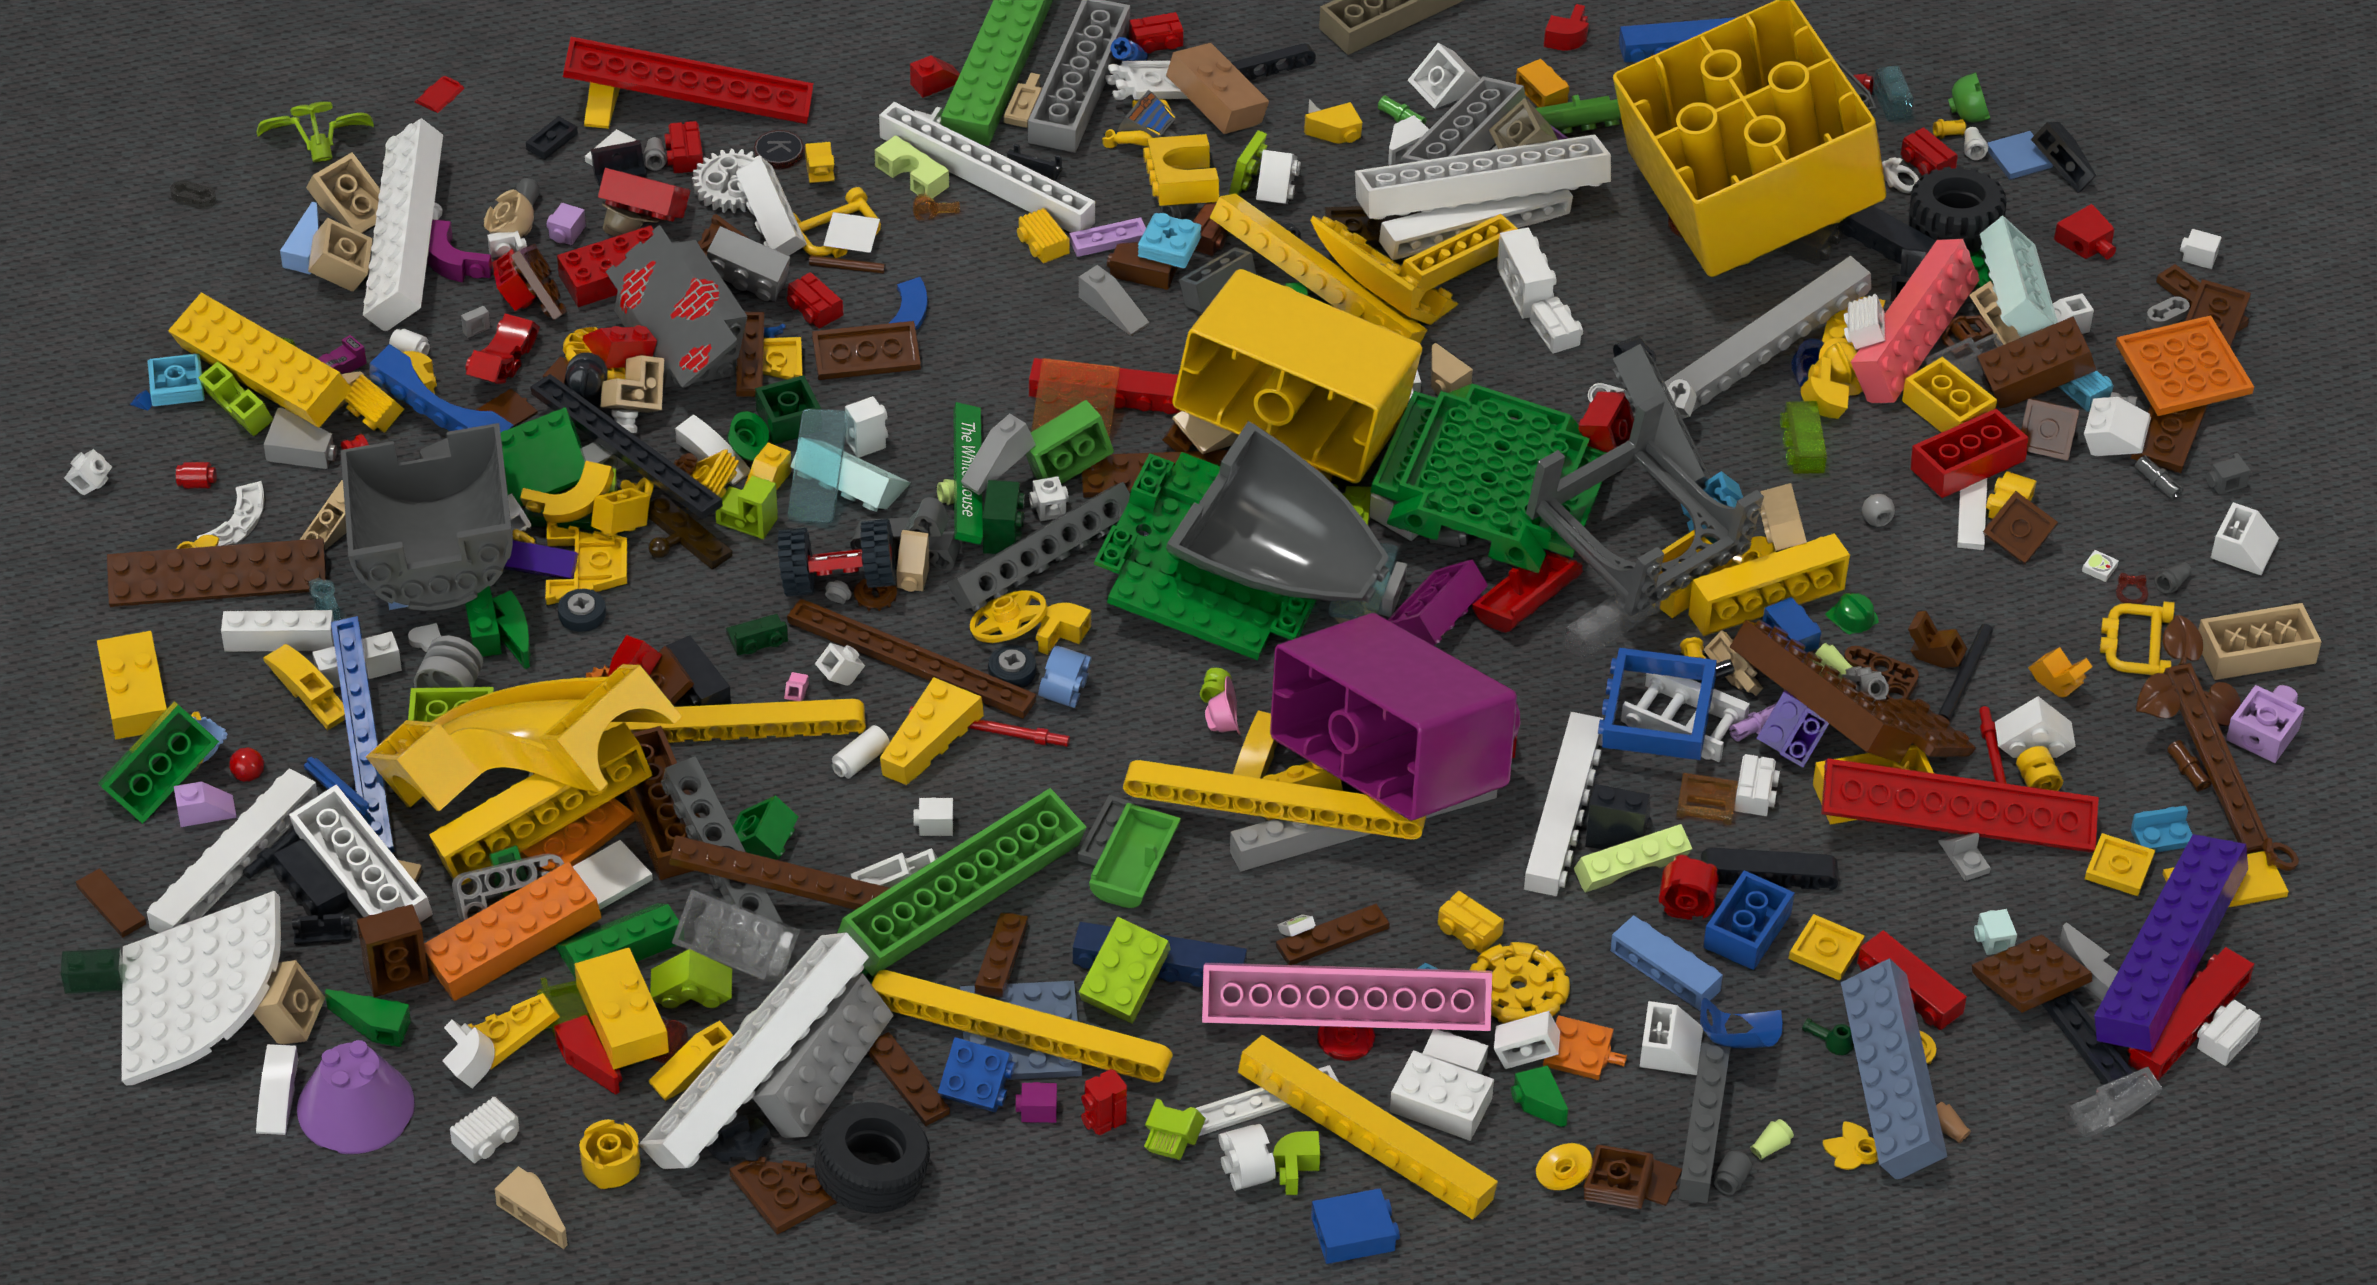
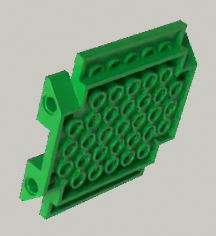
(1451, 447)
(1178, 592)

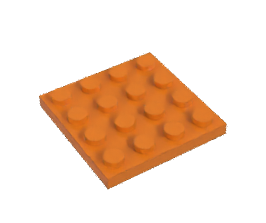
(2184, 365)
(583, 835)

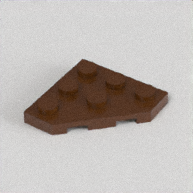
(536, 271)
(781, 1191)

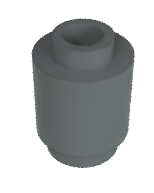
(1732, 1172)

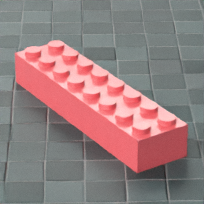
(1916, 320)

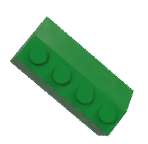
(158, 762)
(643, 931)

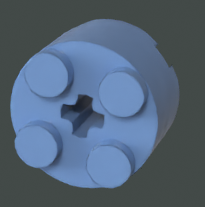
(1064, 676)

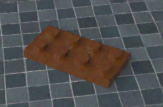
(866, 350)

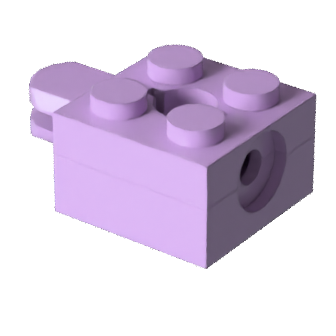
(2270, 718)

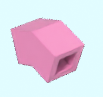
(796, 687)

